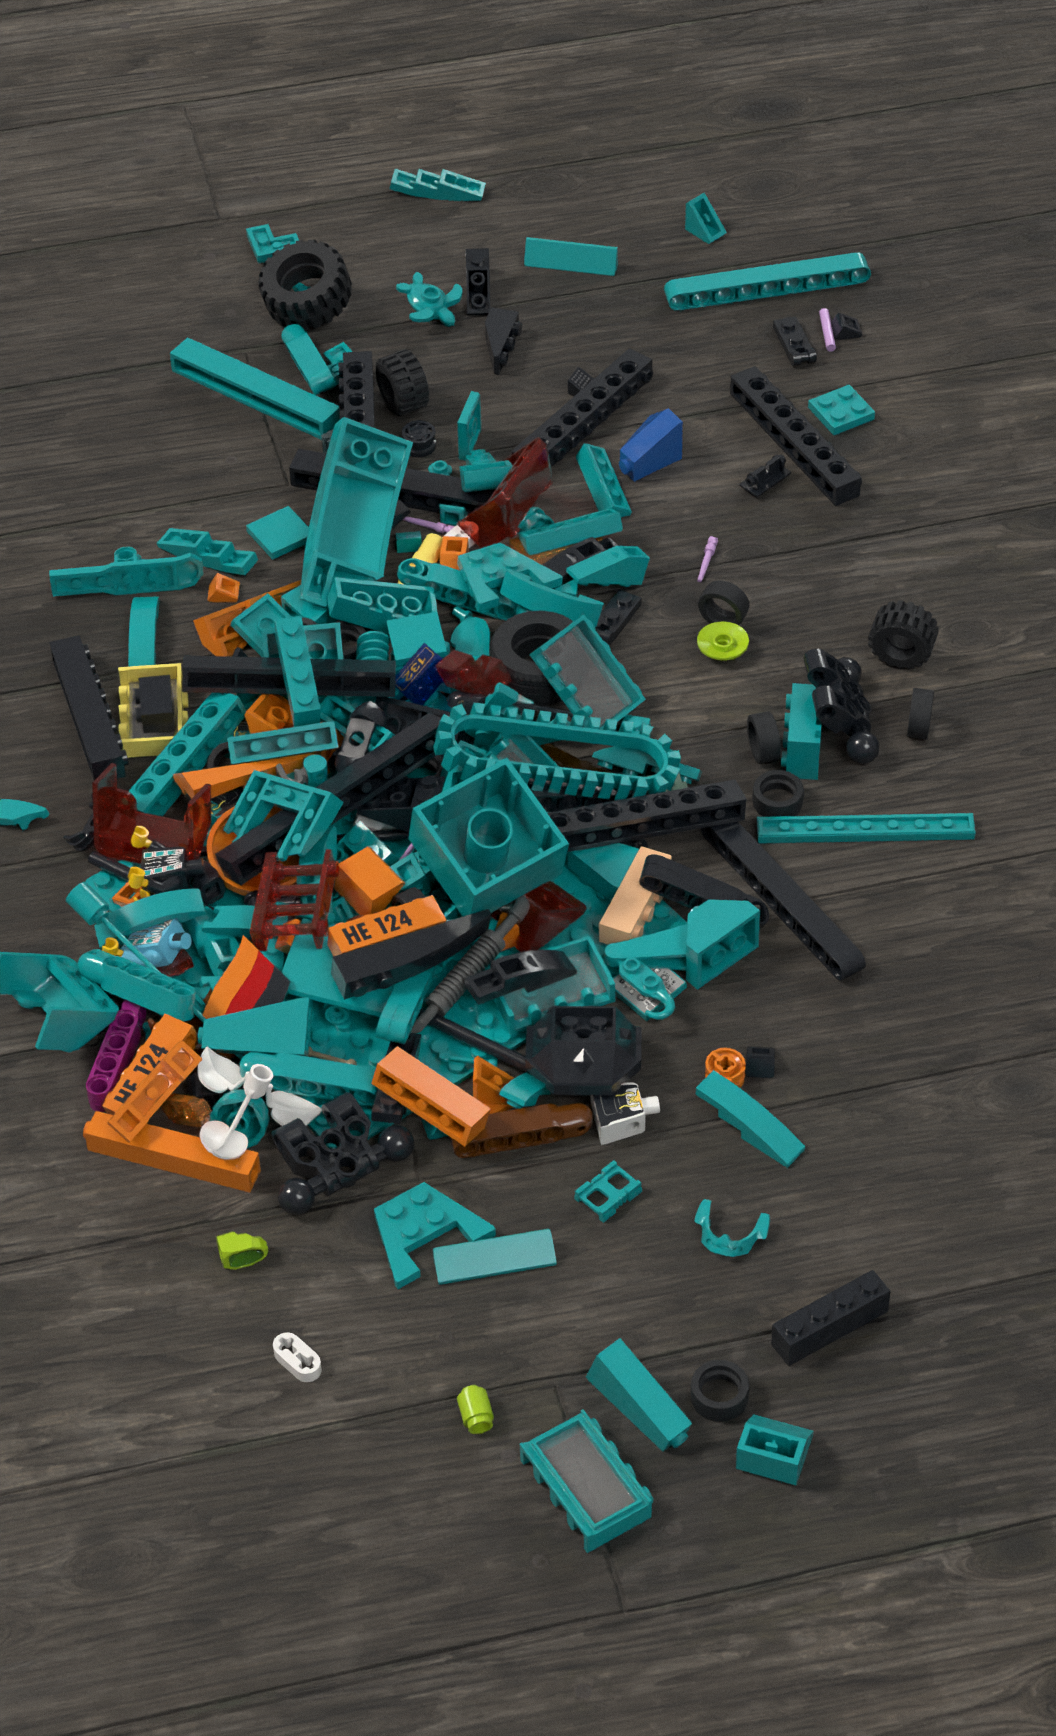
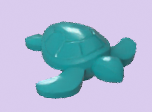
(430, 300)

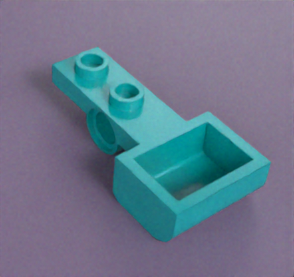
(482, 471)

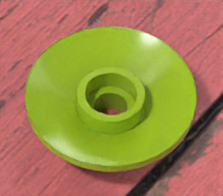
(723, 640)

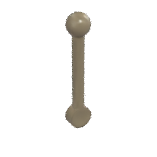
(328, 1057)

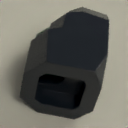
(209, 884)

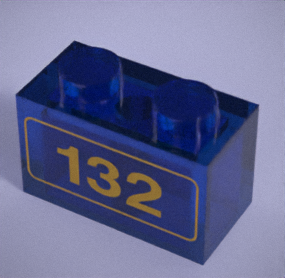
(420, 676)

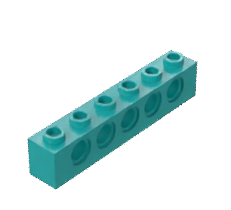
(187, 751)

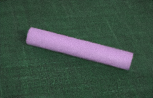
(827, 330)

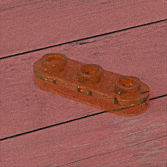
(186, 1110)

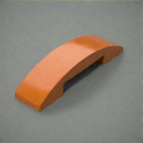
(154, 1090)

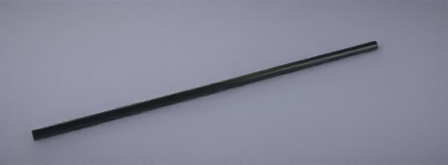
(438, 1022)

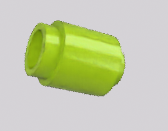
(475, 1409)

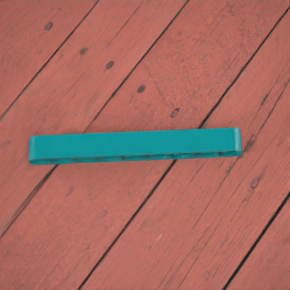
(767, 281)

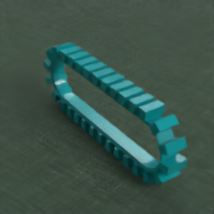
(459, 721)

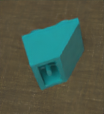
(773, 1449)

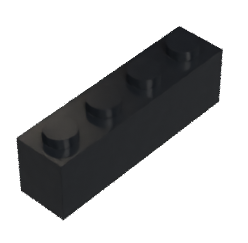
(830, 1317)

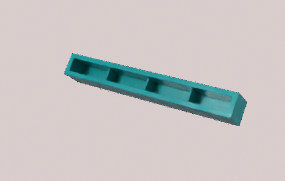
(254, 388)

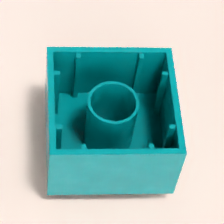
(488, 839)

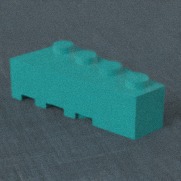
(375, 602)
(803, 734)

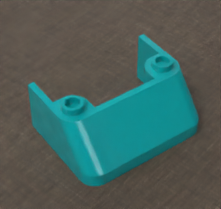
(73, 1004)

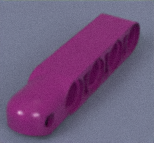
(115, 1053)

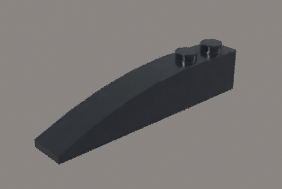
(405, 956)

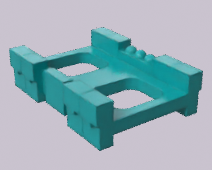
(615, 1197)

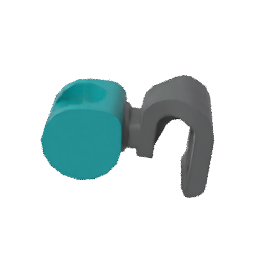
(313, 771)

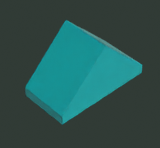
(703, 220)

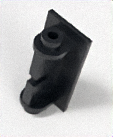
(766, 476)

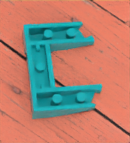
(263, 791)
(237, 922)

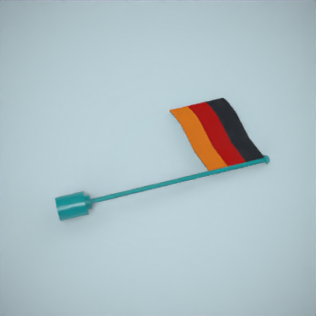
(245, 985)

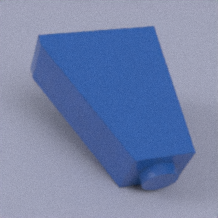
(652, 445)

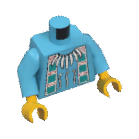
(157, 943)

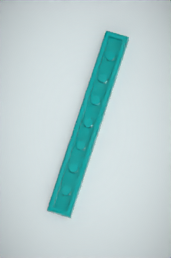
(866, 828)

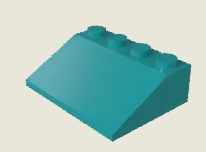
(311, 977)

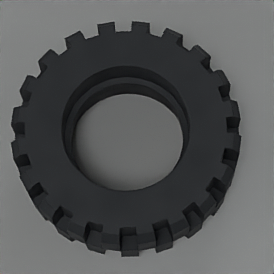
(297, 264)

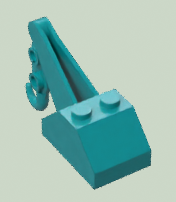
(709, 943)

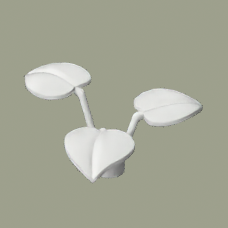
(222, 1074)

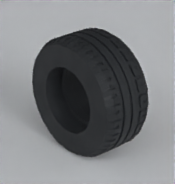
(517, 640)

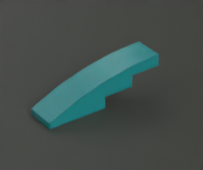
(440, 187)
(214, 553)
(751, 1118)

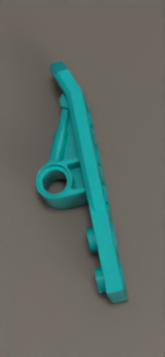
(129, 575)

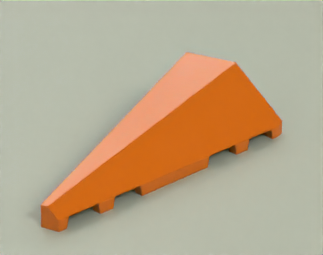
(216, 630)
(233, 776)

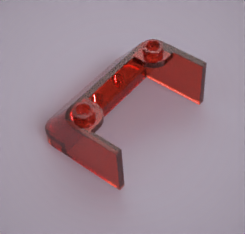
(512, 498)
(117, 816)

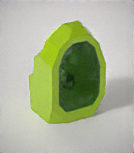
(240, 1250)

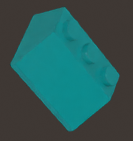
(322, 641)

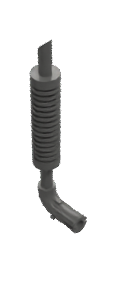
(472, 962)

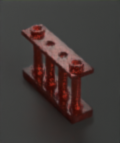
(271, 891)

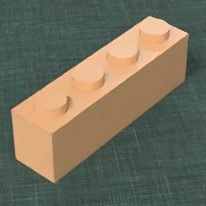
(631, 904)

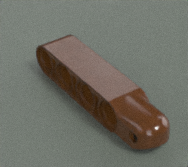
(527, 1128)

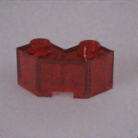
(472, 676)

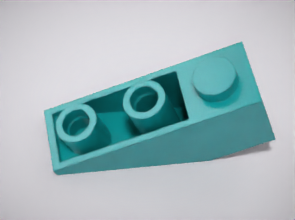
(614, 566)

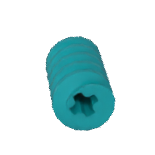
(373, 646)

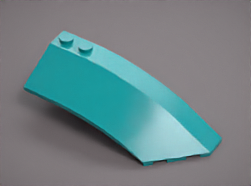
(353, 508)

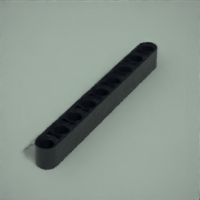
(786, 899)

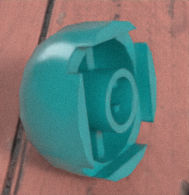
(253, 1121)

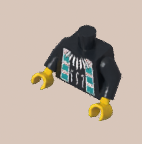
(162, 866)

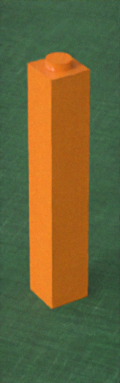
(172, 1153)

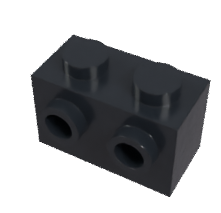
(156, 704)

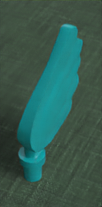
(471, 634)

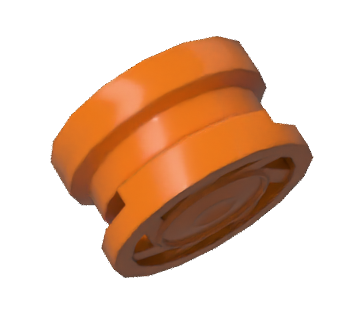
(728, 1064)

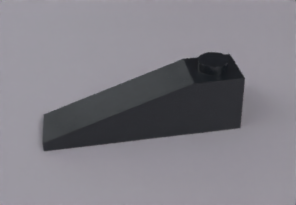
(404, 713)

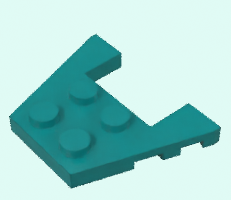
(487, 568)
(503, 697)
(418, 1219)

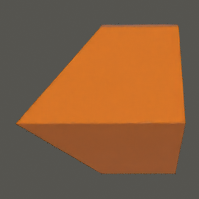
(487, 1084)

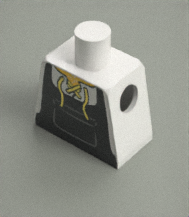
(622, 1113)

